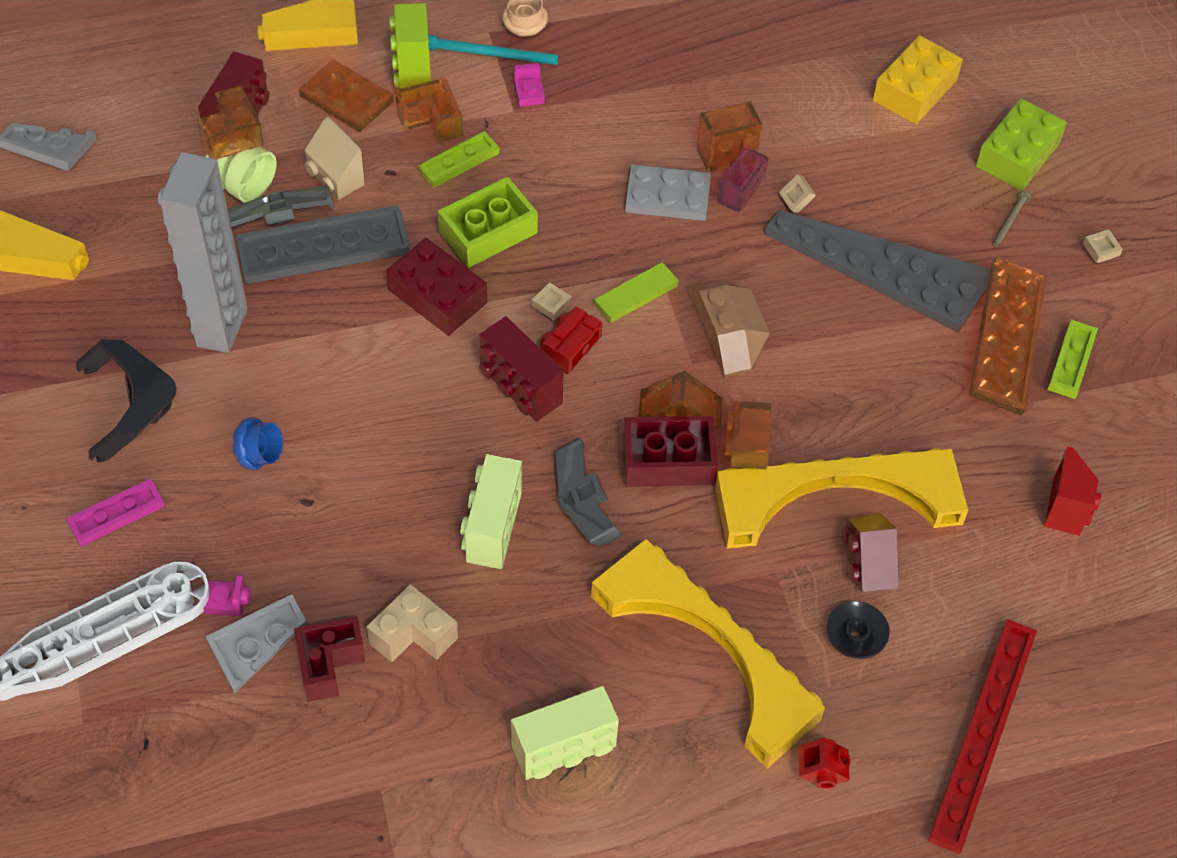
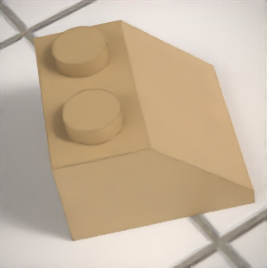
(335, 160)

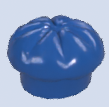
(257, 443)

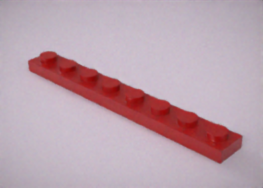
(982, 737)

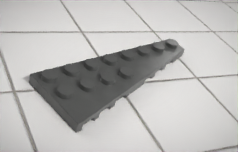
(919, 279)

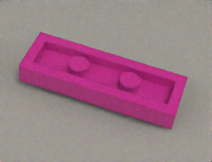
(115, 512)

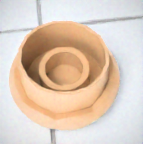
(525, 17)

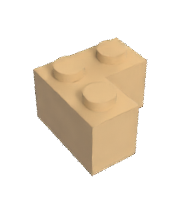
(412, 619)

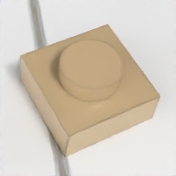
(797, 193)
(1102, 246)
(551, 301)

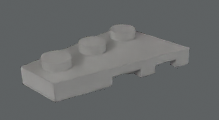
(53, 148)
(254, 640)

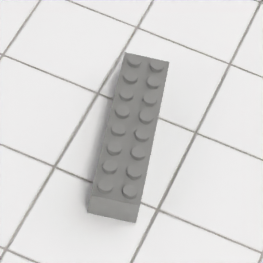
(204, 251)

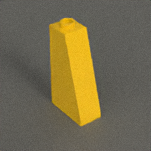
(310, 25)
(39, 251)

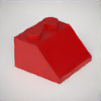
(1072, 495)

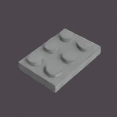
(668, 192)

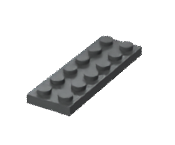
(322, 244)

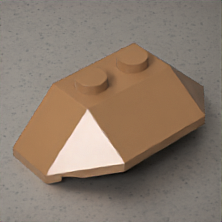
(731, 324)

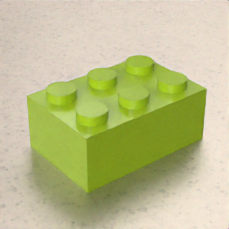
(411, 45)
(1021, 144)
(487, 222)

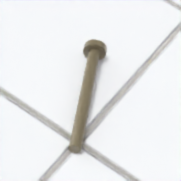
(1024, 197)

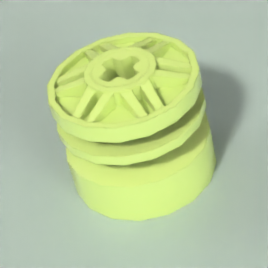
(247, 173)

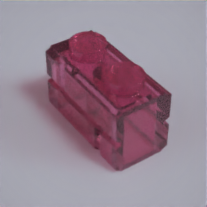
(742, 179)

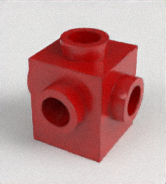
(824, 763)

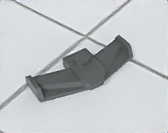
(279, 206)
(582, 494)

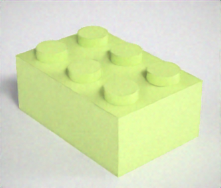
(492, 511)
(564, 733)

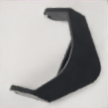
(148, 392)

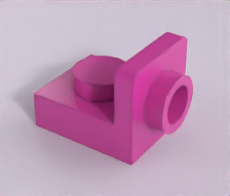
(528, 85)
(228, 597)

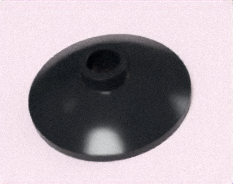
(858, 618)

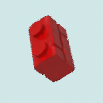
(572, 338)

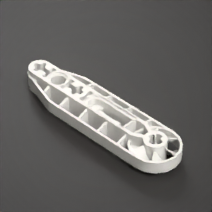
(103, 629)

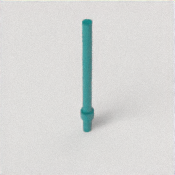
(438, 43)

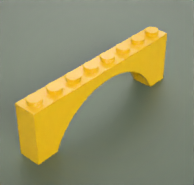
(921, 480)
(778, 702)

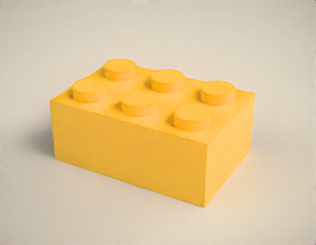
(917, 79)

